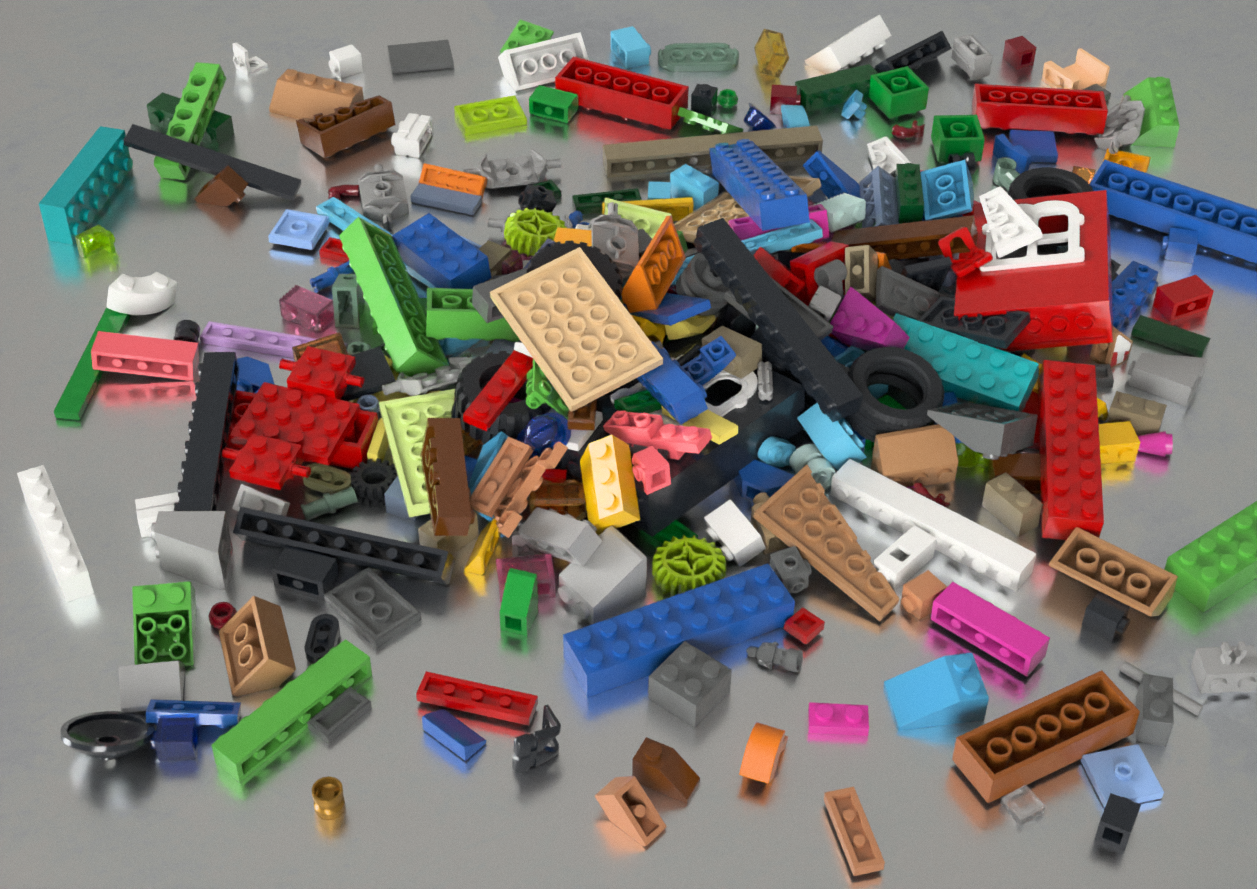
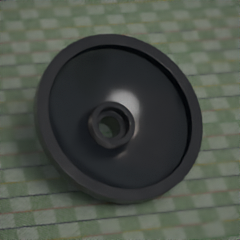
(107, 734)

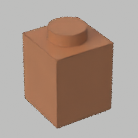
(920, 594)

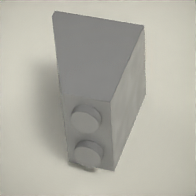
(194, 545)
(607, 581)

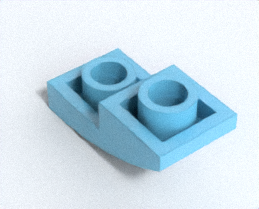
(794, 116)

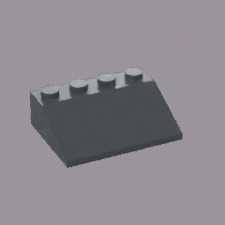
(987, 428)

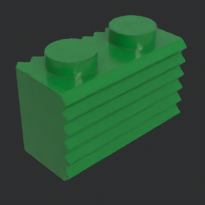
(553, 104)

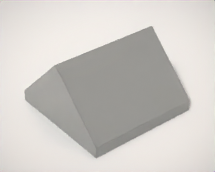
(150, 681)

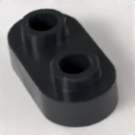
(318, 641)

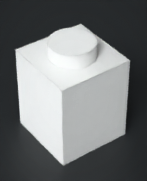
(345, 61)

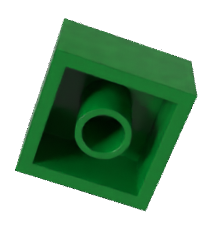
(898, 92)
(957, 135)

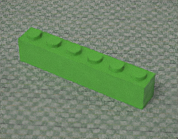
(288, 711)

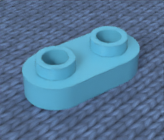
(776, 451)

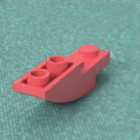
(651, 431)

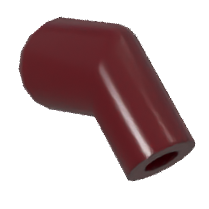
(343, 190)

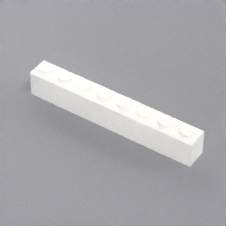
(956, 535)

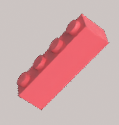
(145, 356)

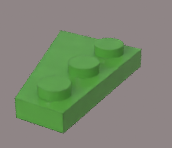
(708, 123)

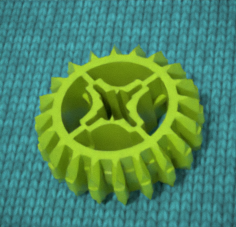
(530, 229)
(687, 564)

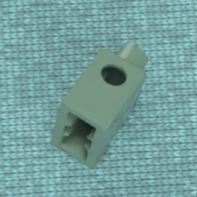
(346, 294)

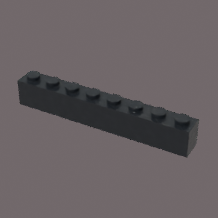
(208, 433)
(345, 545)

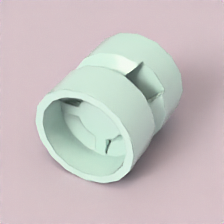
(810, 455)

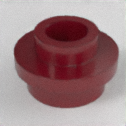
(221, 614)

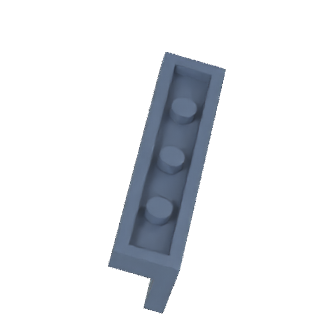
(881, 196)

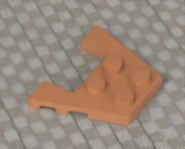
(527, 481)

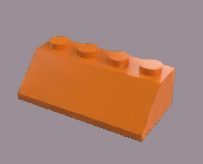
(654, 270)

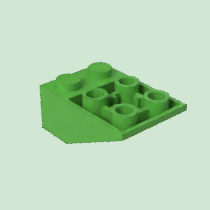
(164, 623)

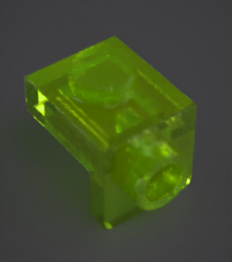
(95, 240)

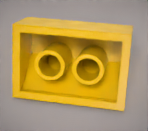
(609, 484)

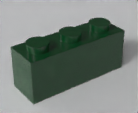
(909, 193)

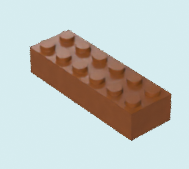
(1044, 736)

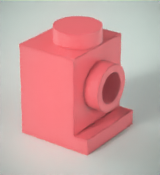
(651, 469)

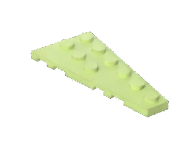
(405, 430)

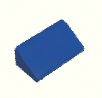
(452, 733)

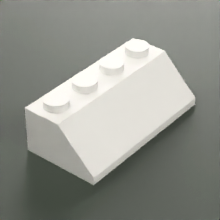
(851, 47)
(541, 61)

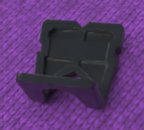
(532, 748)

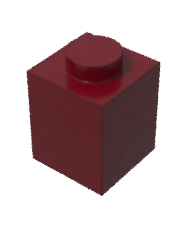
(1019, 52)
(783, 96)

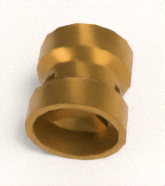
(328, 798)

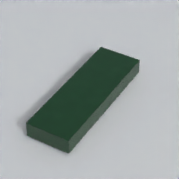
(592, 202)
(1170, 336)

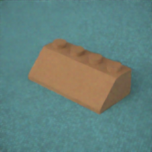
(305, 95)
(1115, 572)

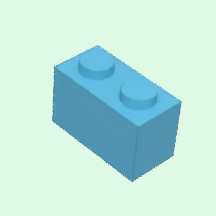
(630, 47)
(692, 183)

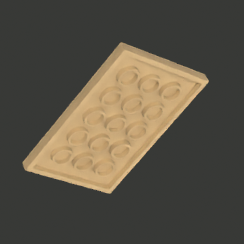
(726, 207)
(576, 329)

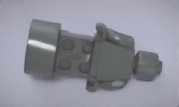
(770, 654)

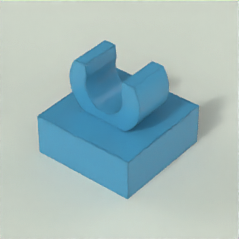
(854, 106)

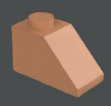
(631, 809)

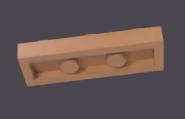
(500, 476)
(854, 831)

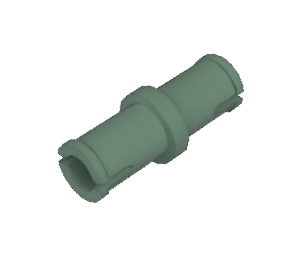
(329, 503)

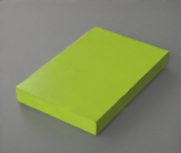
(490, 115)

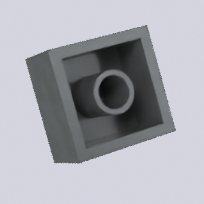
(689, 684)

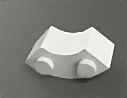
(141, 294)

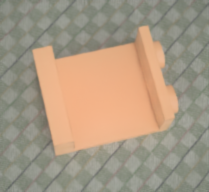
(1078, 76)

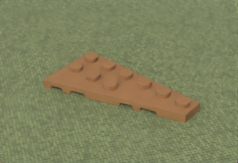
(807, 519)

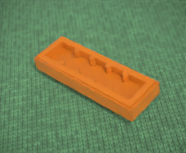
(453, 180)

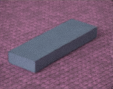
(446, 199)

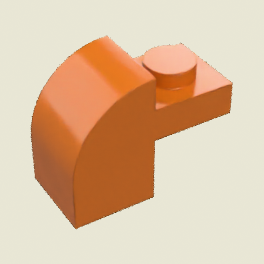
(763, 752)

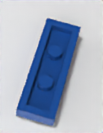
(205, 712)

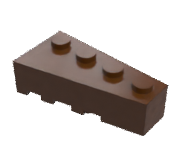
(346, 126)
(446, 477)

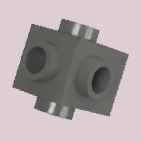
(791, 569)

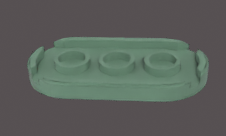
(698, 57)

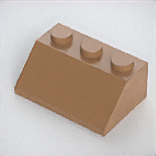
(916, 456)
(256, 648)

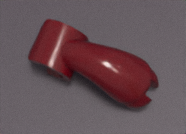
(904, 133)
(920, 489)

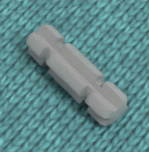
(765, 381)

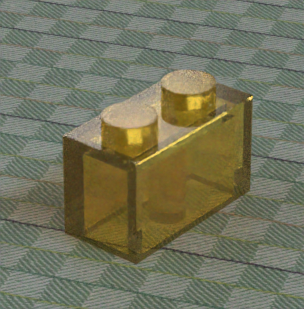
(771, 53)

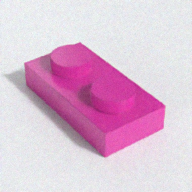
(838, 719)

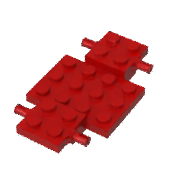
(296, 420)

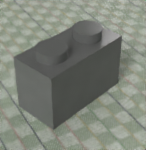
(1156, 710)

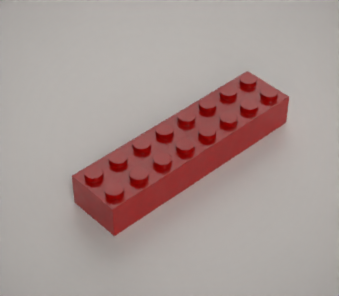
(1069, 450)

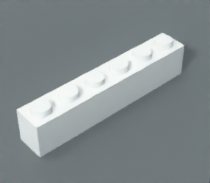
(55, 533)

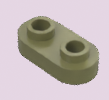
(327, 479)

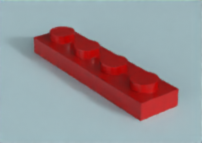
(499, 391)
(477, 698)

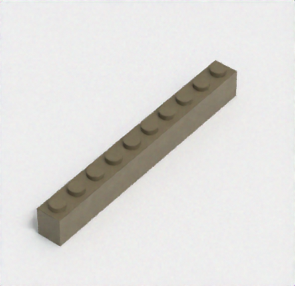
(671, 154)

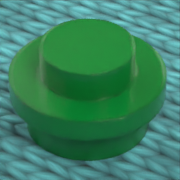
(727, 98)

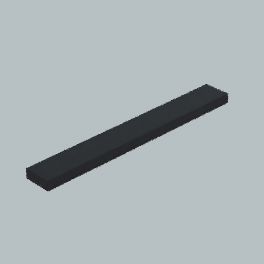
(211, 161)

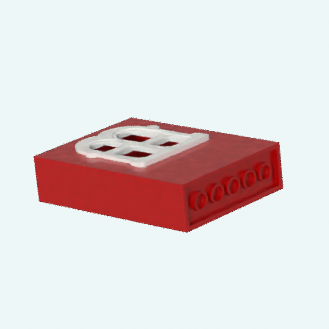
(1062, 291)

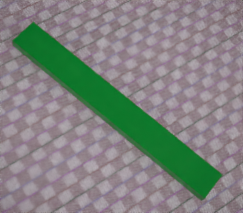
(85, 378)

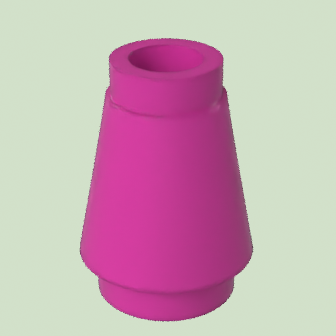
(1156, 443)

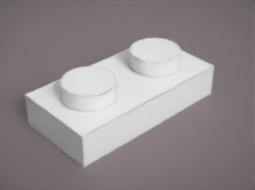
(258, 500)

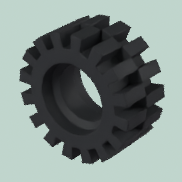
(372, 472)

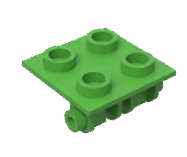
(526, 34)
(541, 390)

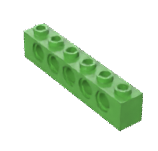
(193, 114)

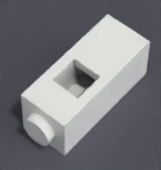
(906, 556)

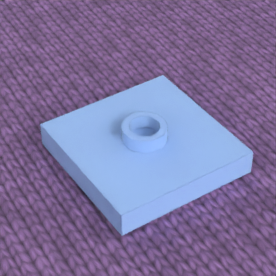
(299, 229)
(1122, 773)

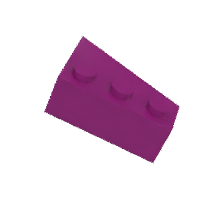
(864, 325)

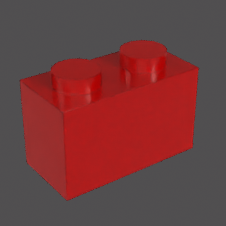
(1183, 298)

